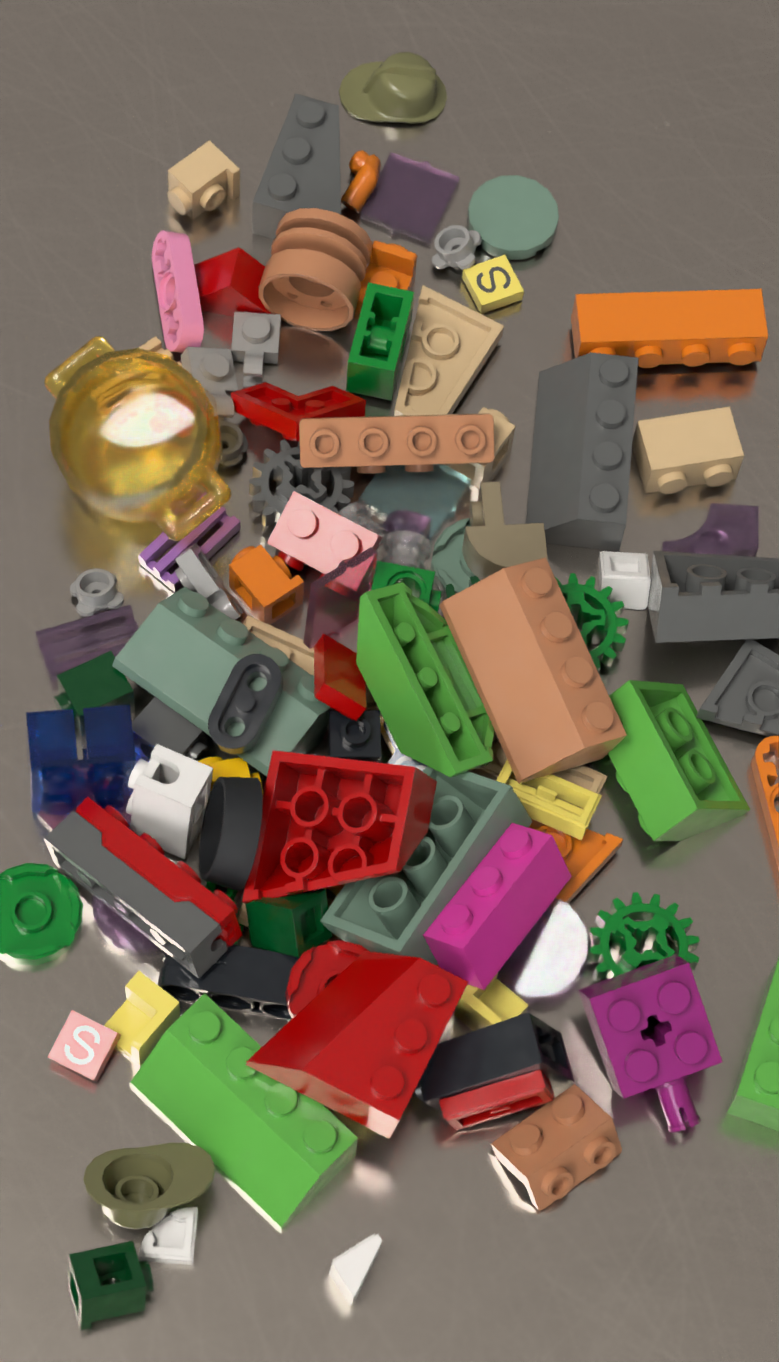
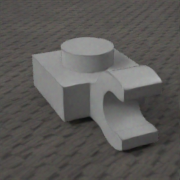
(255, 343)
(216, 374)

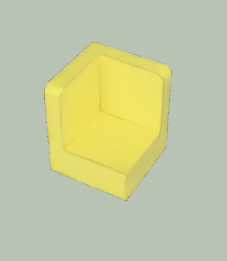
(489, 1006)
(143, 1017)

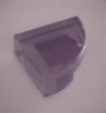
(408, 521)

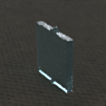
(426, 493)

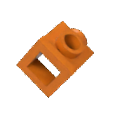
(264, 584)

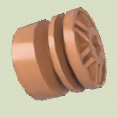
(315, 269)

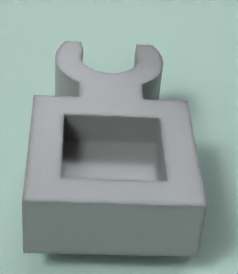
(200, 576)

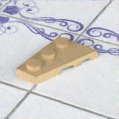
(443, 355)

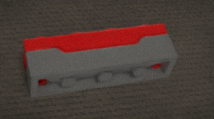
(145, 886)

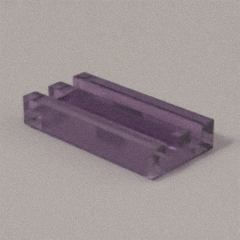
(81, 628)

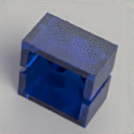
(60, 779)

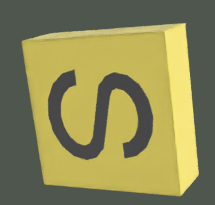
(493, 284)

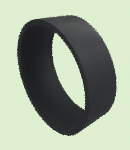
(230, 831)

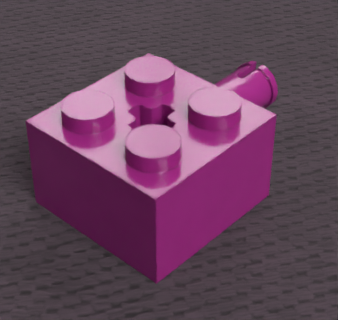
(666, 1058)

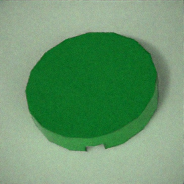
(37, 914)

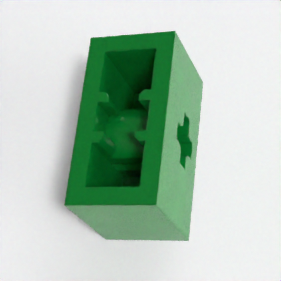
(379, 341)

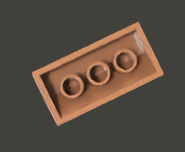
(533, 671)

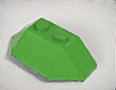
(421, 682)

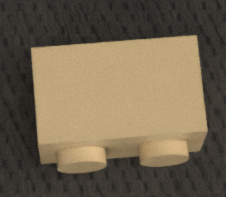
(687, 450)

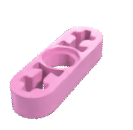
(177, 291)

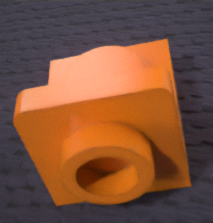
(389, 266)

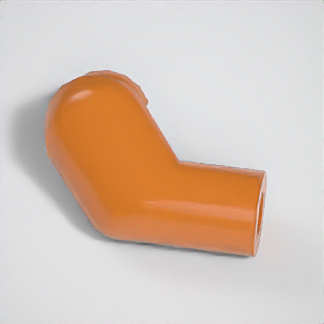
(367, 172)

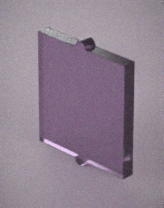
(410, 198)

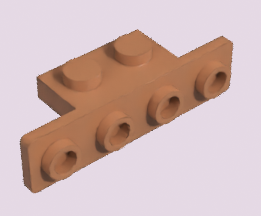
(396, 440)

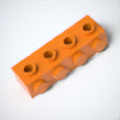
(672, 326)

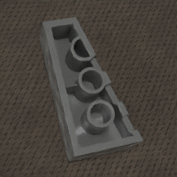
(713, 597)

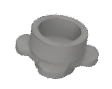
(455, 247)
(96, 592)

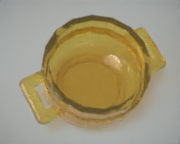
(136, 437)

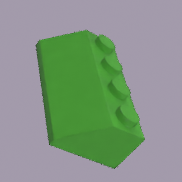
(257, 1130)

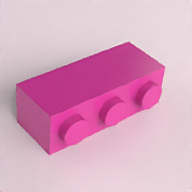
(498, 905)

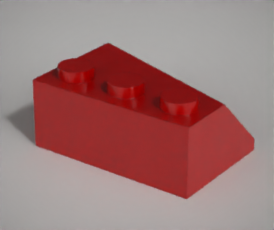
(336, 822)
(365, 1037)

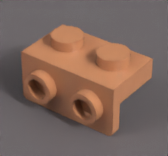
(559, 1146)

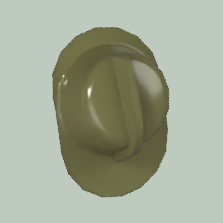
(394, 90)
(146, 1182)

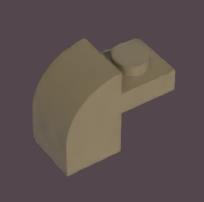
(492, 544)

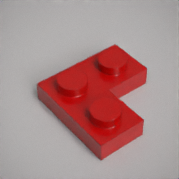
(283, 410)

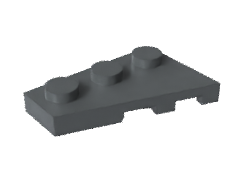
(747, 692)

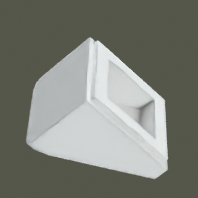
(627, 576)
(354, 1265)

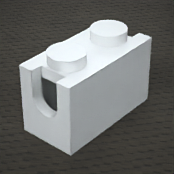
(169, 799)

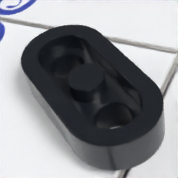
(244, 705)

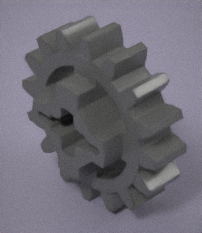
(291, 477)

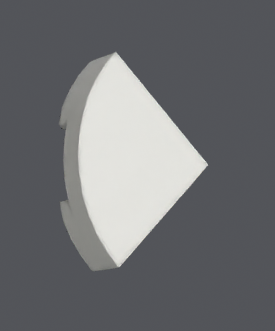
(172, 1238)

